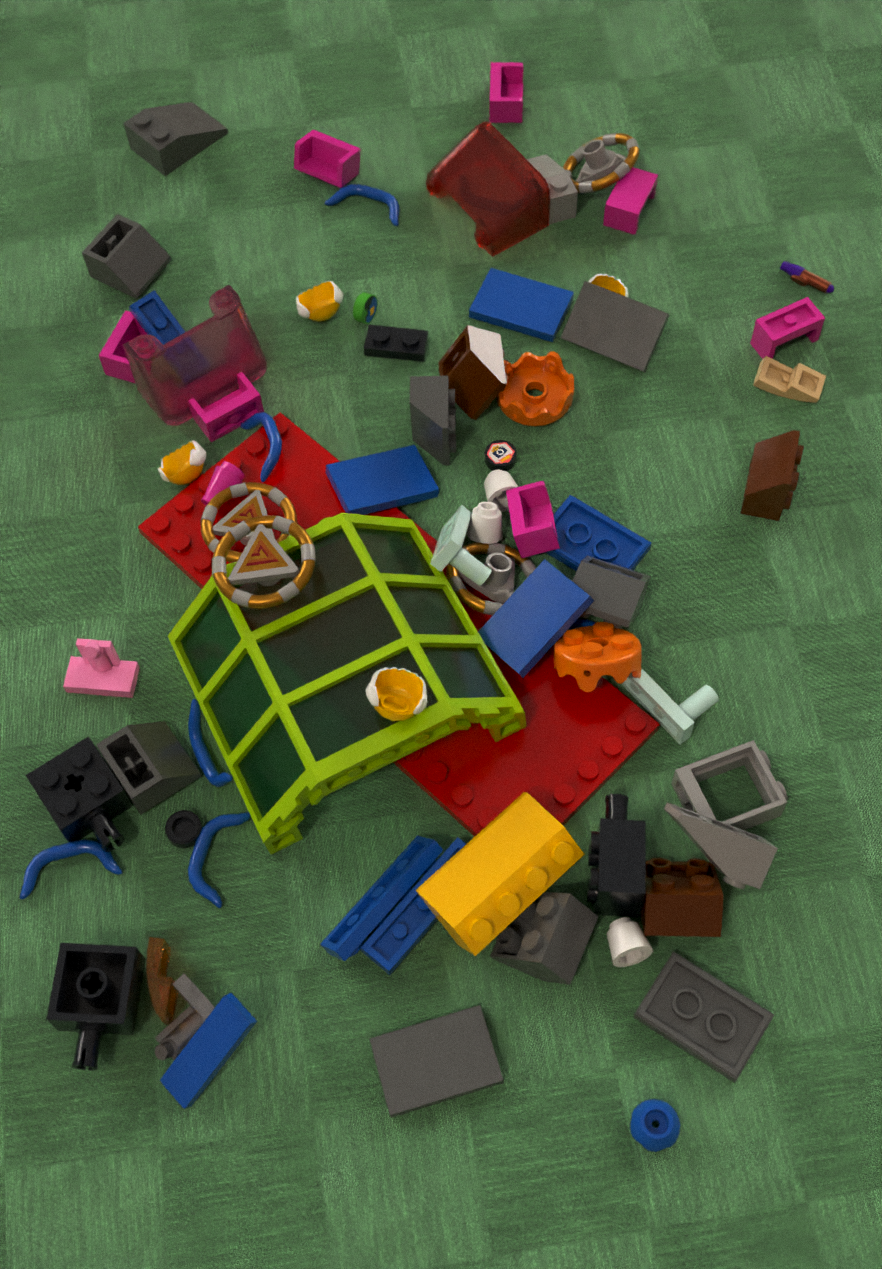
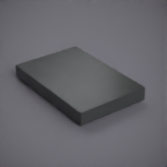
(615, 326)
(703, 1016)
(436, 1061)

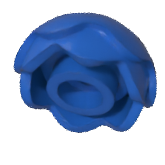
(655, 1138)

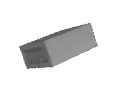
(758, 766)

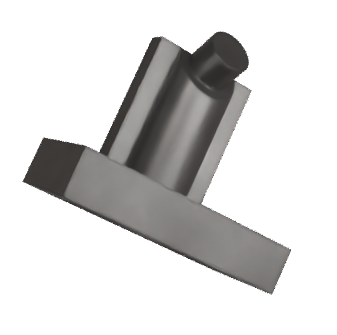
(182, 1029)

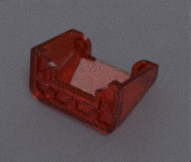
(493, 188)

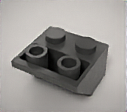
(125, 256)
(433, 416)
(615, 591)
(148, 763)
(547, 938)

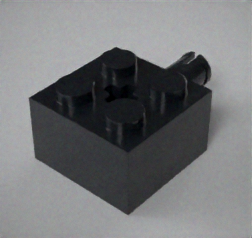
(81, 794)
(617, 861)
(109, 1010)

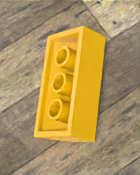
(499, 873)

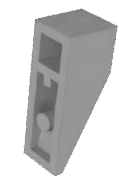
(562, 190)
(733, 851)

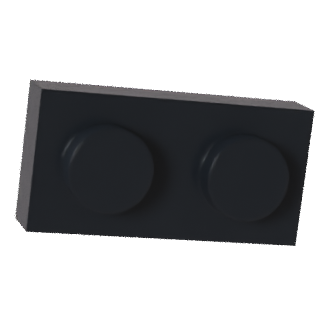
(396, 343)

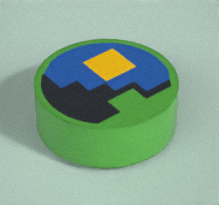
(365, 307)

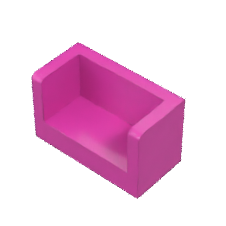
(506, 92)
(327, 158)
(628, 200)
(786, 325)
(113, 354)
(228, 412)
(532, 519)

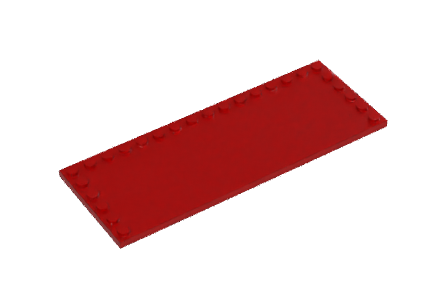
(570, 736)

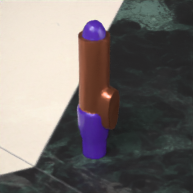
(803, 277)

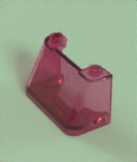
(198, 361)

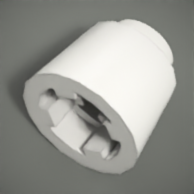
(496, 486)
(485, 524)
(627, 943)

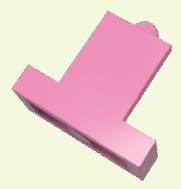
(100, 671)

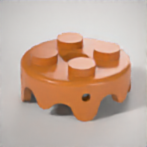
(538, 373)
(600, 651)

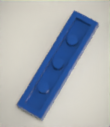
(375, 904)
(406, 923)

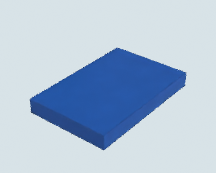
(521, 304)
(382, 481)
(589, 532)
(534, 617)

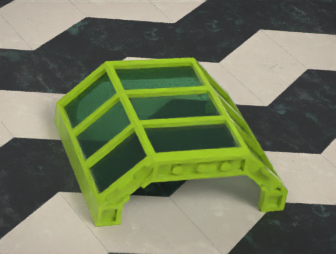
(293, 677)

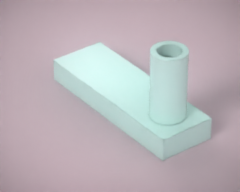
(450, 549)
(674, 718)

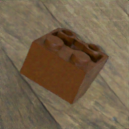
(475, 369)
(772, 476)
(682, 899)

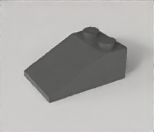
(172, 134)

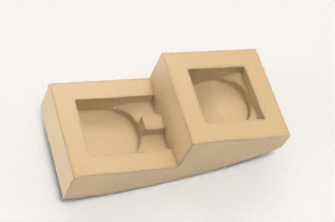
(796, 384)

